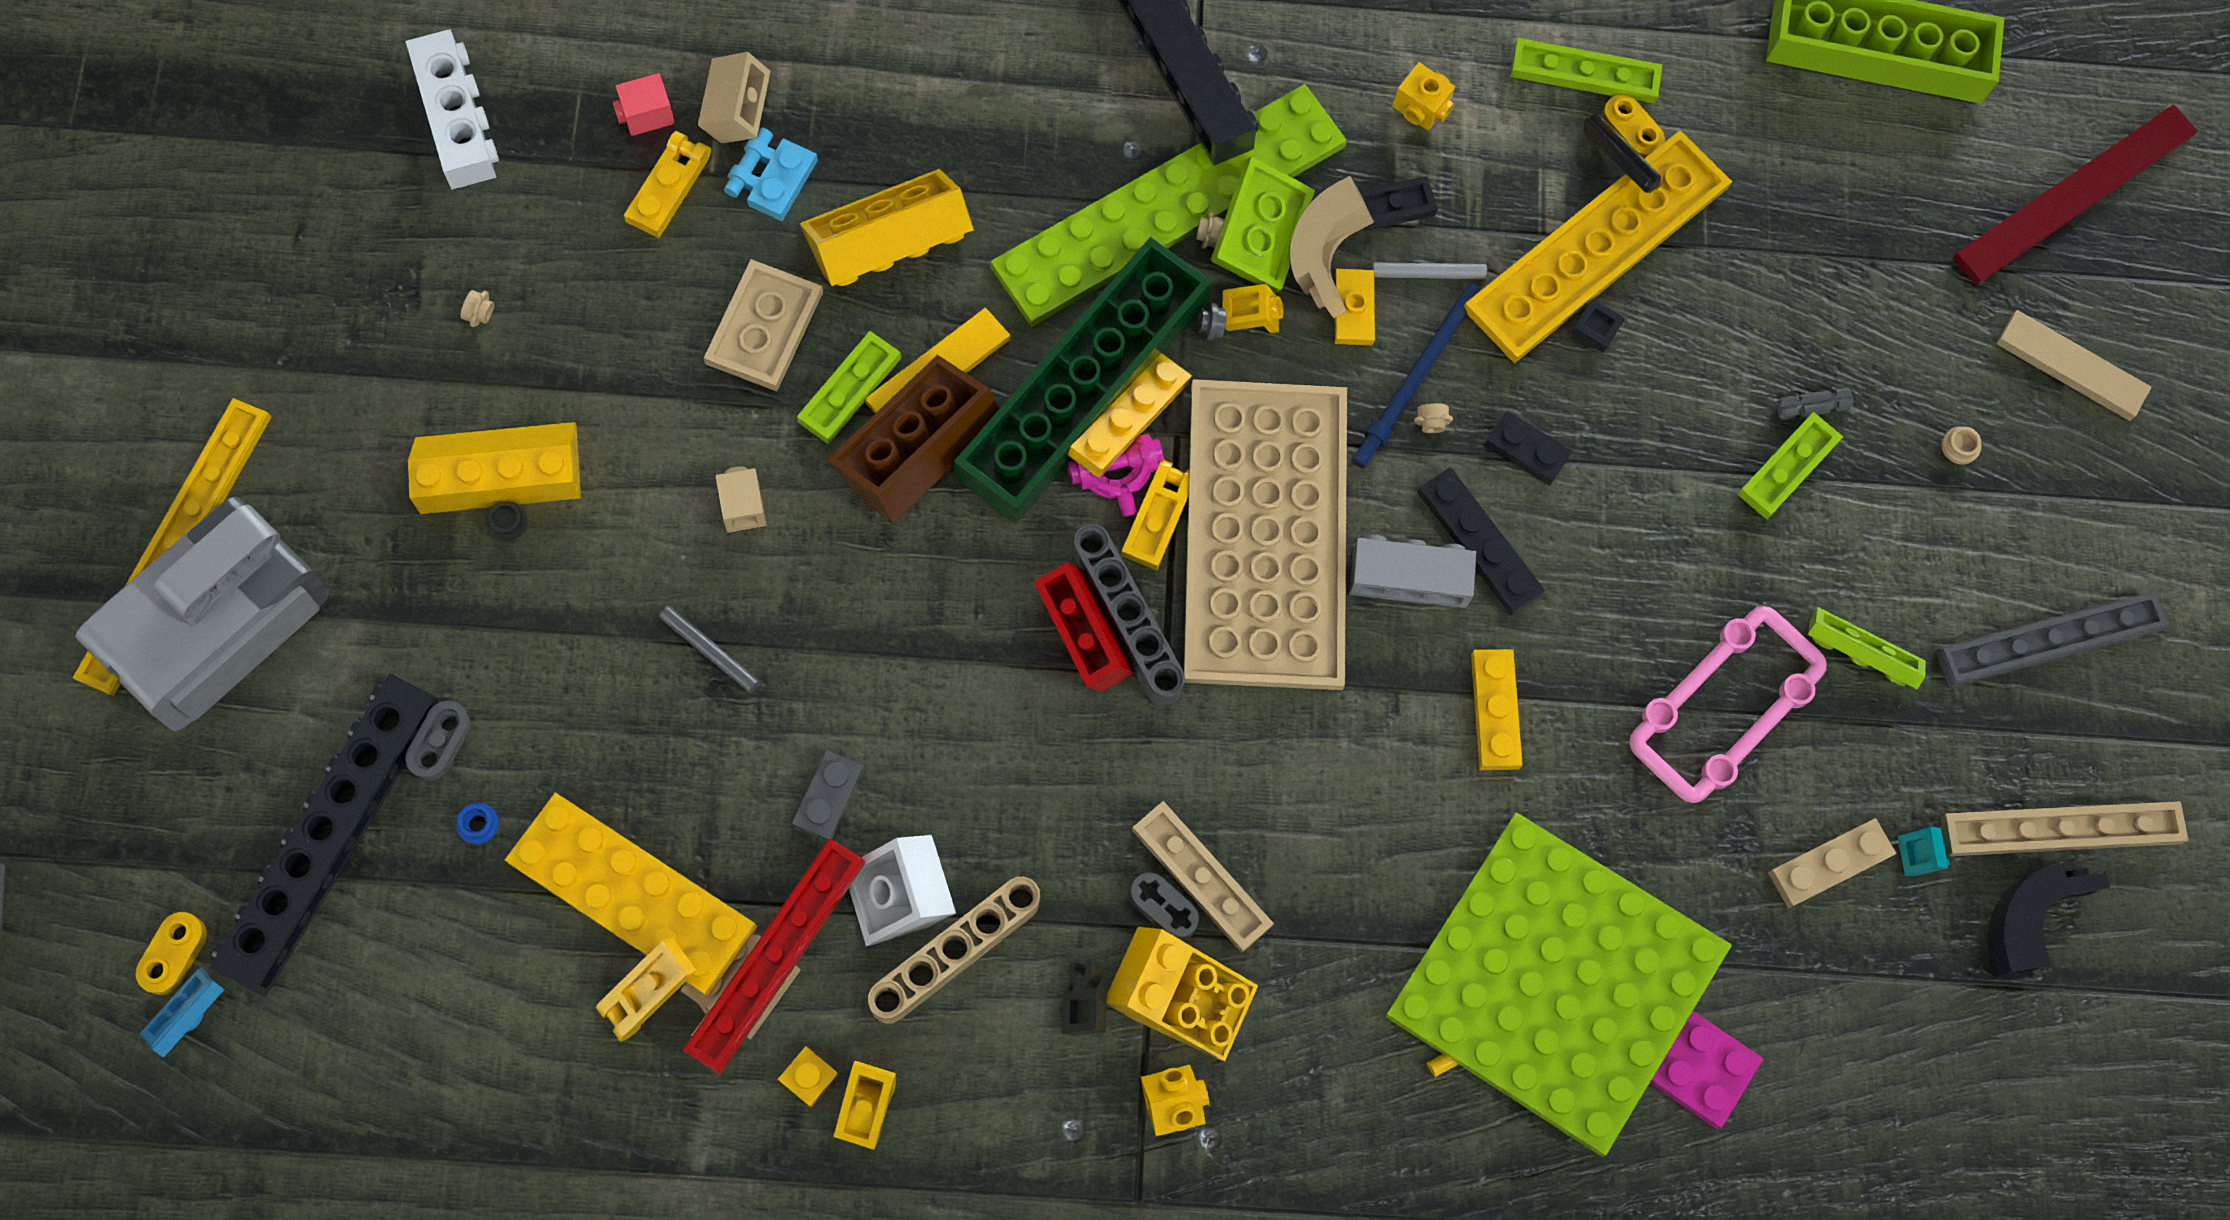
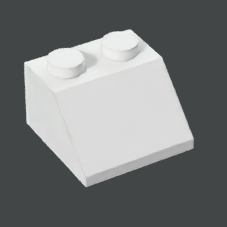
(900, 890)

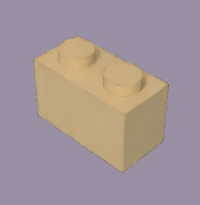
(734, 97)

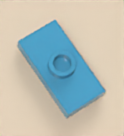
(182, 1012)

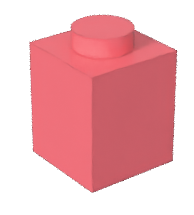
(643, 104)

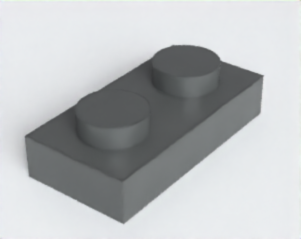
(828, 796)

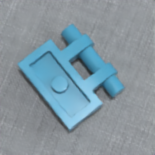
(780, 181)

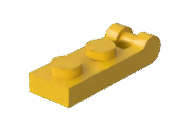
(667, 185)
(1157, 517)
(646, 988)

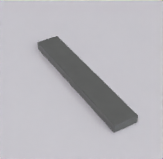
(2051, 639)

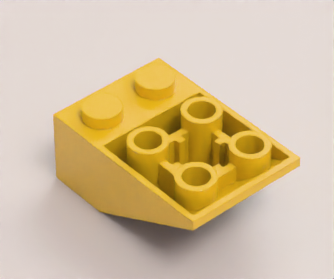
(1181, 992)

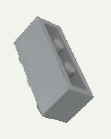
(1412, 571)

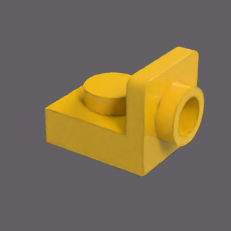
(1252, 308)

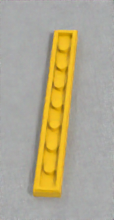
(200, 494)

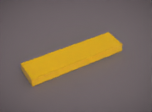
(962, 348)

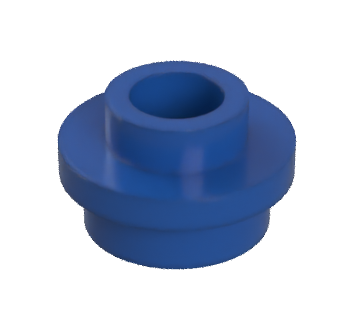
(468, 815)

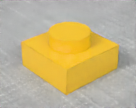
(808, 1077)

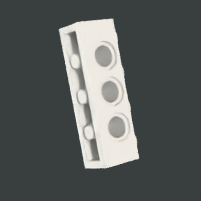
(432, 58)

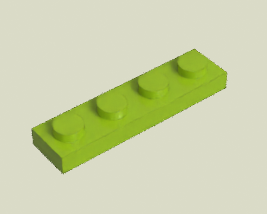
(1585, 70)

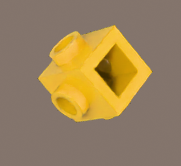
(1424, 97)
(1174, 1099)

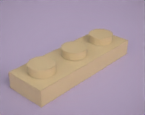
(1831, 863)

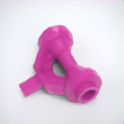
(1141, 456)

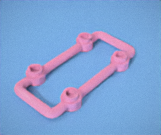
(1722, 769)

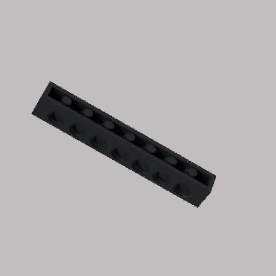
(328, 856)

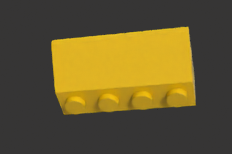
(887, 227)
(494, 468)

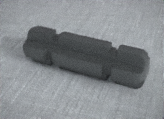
(1816, 402)

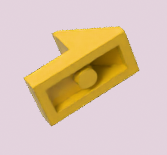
(865, 1104)

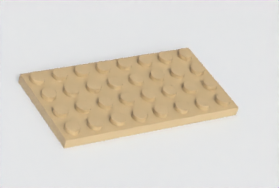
(1266, 535)

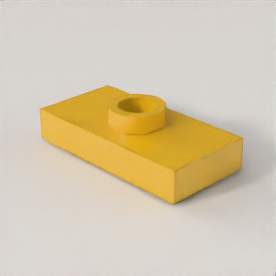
(1357, 294)

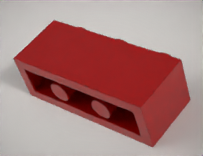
(1084, 627)

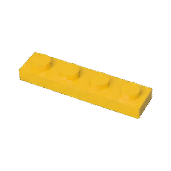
(1129, 415)

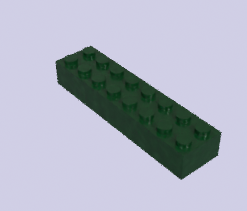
(1080, 378)

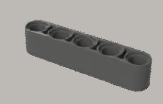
(1133, 632)

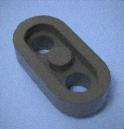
(434, 740)

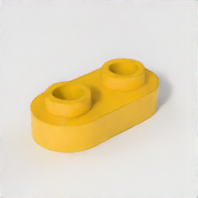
(1634, 124)
(173, 954)

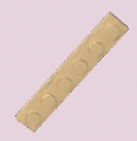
(2063, 828)

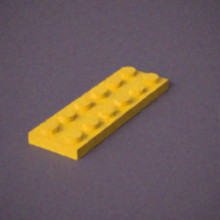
(629, 890)

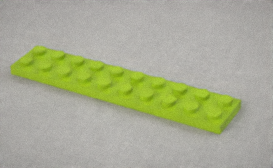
(1162, 204)

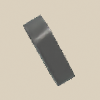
(1170, 898)

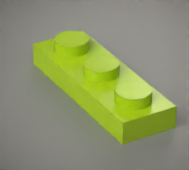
(849, 387)
(1790, 465)
(1866, 649)

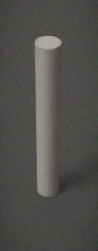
(1429, 270)

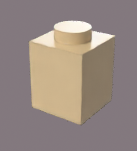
(740, 499)

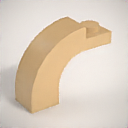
(1317, 235)

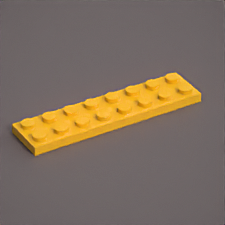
(1595, 248)

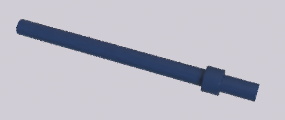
(1380, 429)

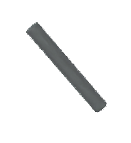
(709, 649)

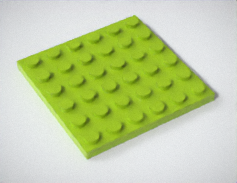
(1559, 983)

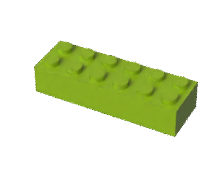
(1891, 44)

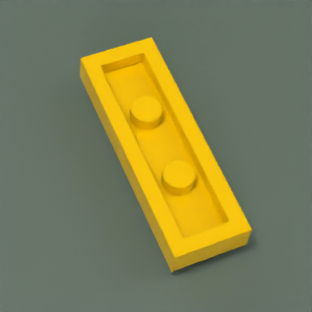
(1496, 709)

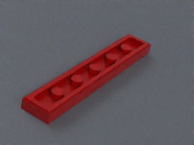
(774, 956)

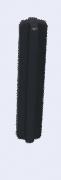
(1622, 153)

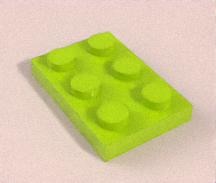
(1261, 224)

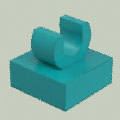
(1923, 851)

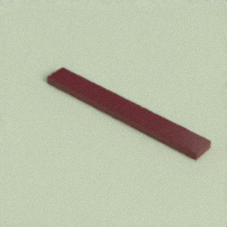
(2074, 195)

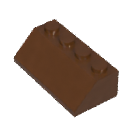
(914, 438)

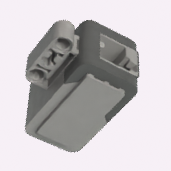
(204, 614)

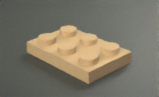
(763, 325)

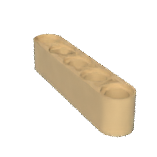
(964, 931)

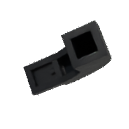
(2017, 920)

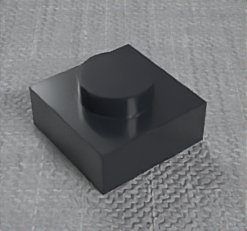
(1598, 325)

